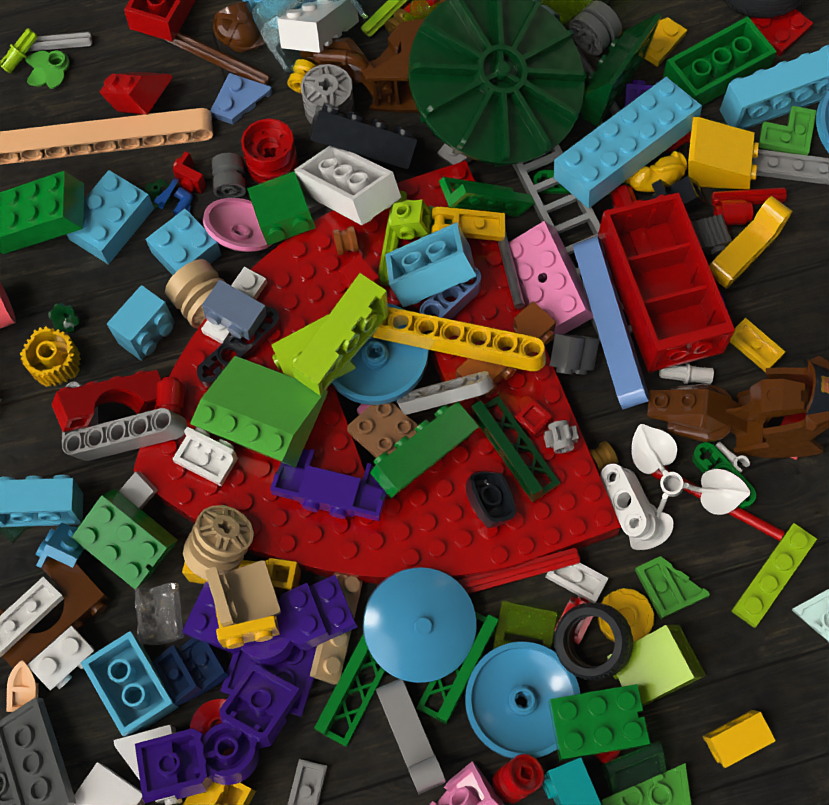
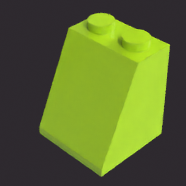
(660, 664)

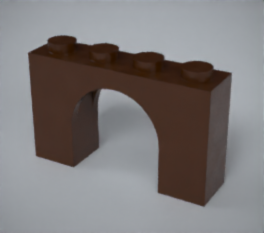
(81, 602)

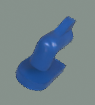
(185, 197)

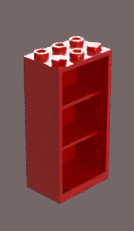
(665, 282)

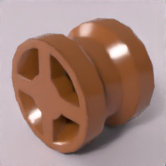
(345, 240)

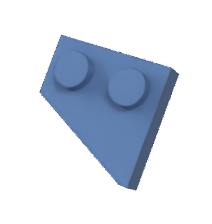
(237, 98)

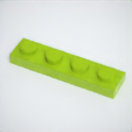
(774, 575)

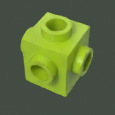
(410, 219)

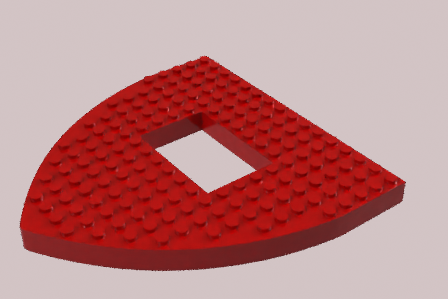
(431, 517)

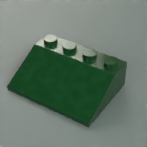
(616, 69)

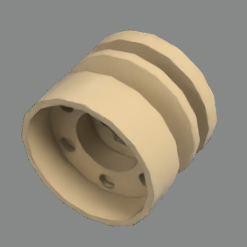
(190, 288)
(218, 540)

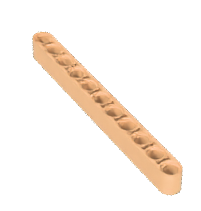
(105, 135)

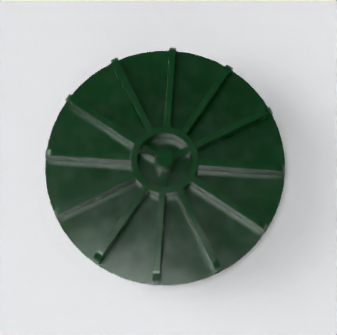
(496, 79)

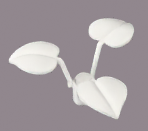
(719, 488)

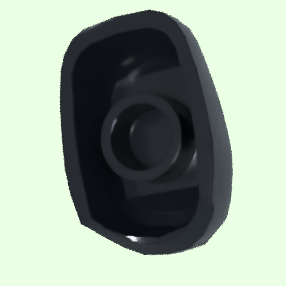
(490, 498)

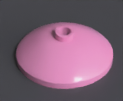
(234, 225)

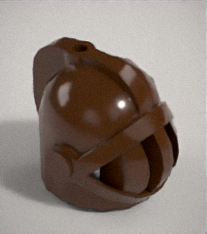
(237, 28)

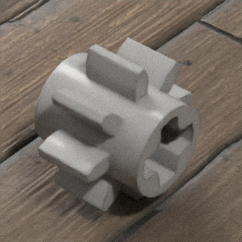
(561, 436)

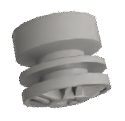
(328, 85)

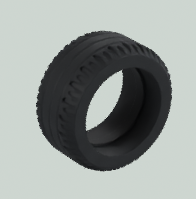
(565, 648)

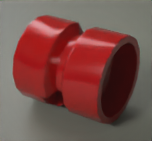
(518, 778)

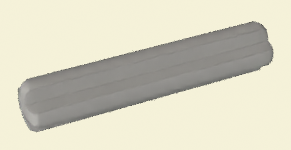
(61, 41)

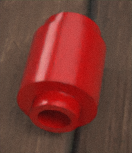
(734, 211)
(170, 395)

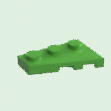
(663, 789)

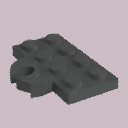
(32, 759)

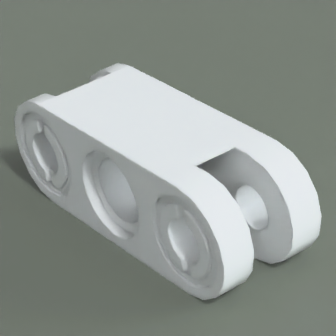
(638, 518)

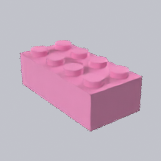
(550, 277)

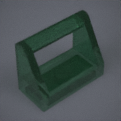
(634, 767)

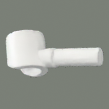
(732, 457)

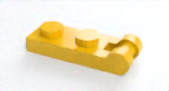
(472, 222)

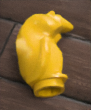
(668, 169)

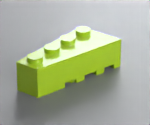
(341, 334)

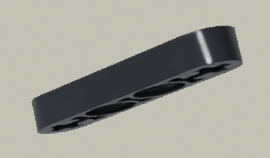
(242, 349)

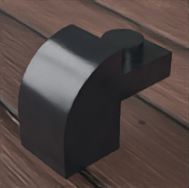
(688, 190)

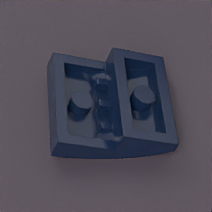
(189, 670)

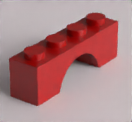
(76, 405)

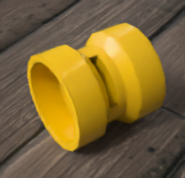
(300, 68)

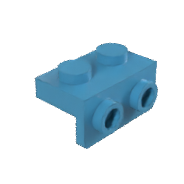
(60, 546)

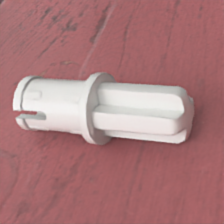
(688, 374)

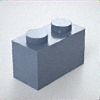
(234, 310)

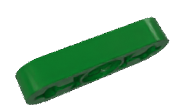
(716, 455)

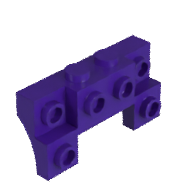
(329, 490)

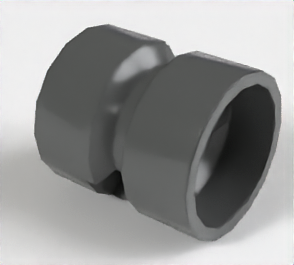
(228, 174)

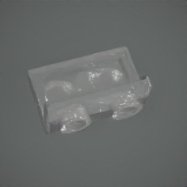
(159, 614)

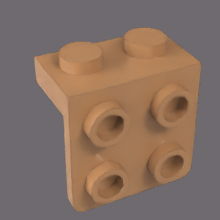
(381, 428)

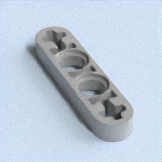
(446, 392)

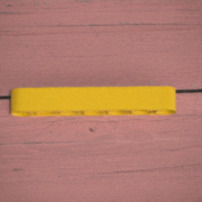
(465, 344)

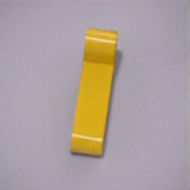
(750, 242)

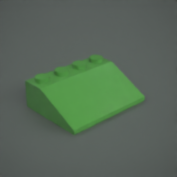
(260, 410)

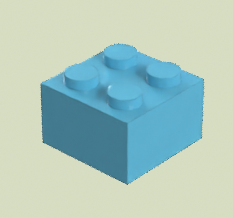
(182, 242)
(141, 323)

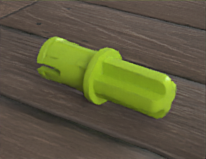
(18, 50)

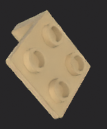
(243, 594)

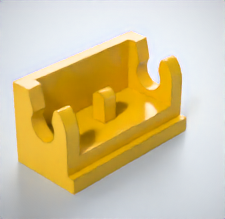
(739, 738)

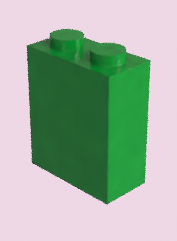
(281, 208)

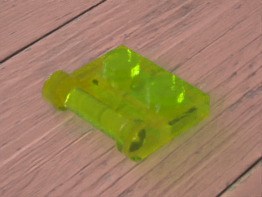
(525, 622)

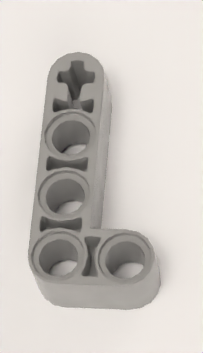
(410, 736)

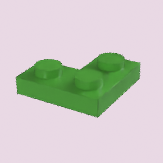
(794, 137)

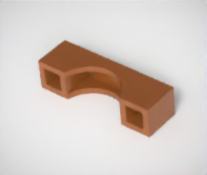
(531, 322)

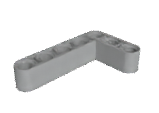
(122, 434)

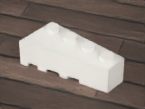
(316, 24)

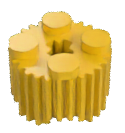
(51, 357)

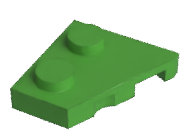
(668, 588)

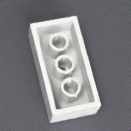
(348, 184)

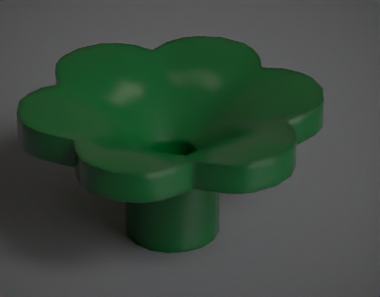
(155, 190)
(64, 317)

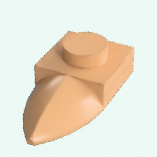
(20, 687)

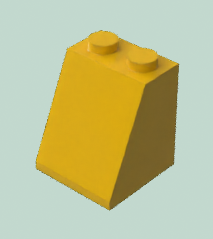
(721, 155)

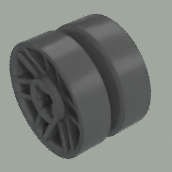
(595, 27)

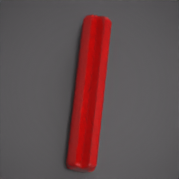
(756, 196)

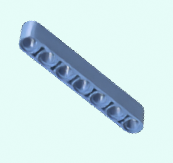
(611, 323)

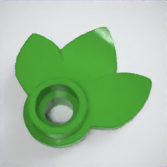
(45, 68)

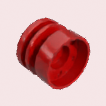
(269, 150)

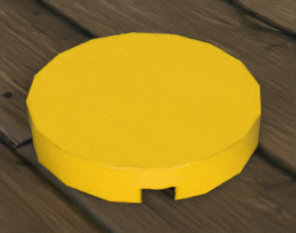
(634, 608)

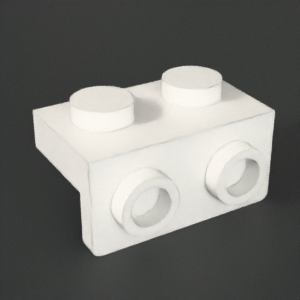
(206, 456)
(60, 658)

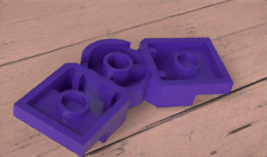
(306, 620)
(190, 762)

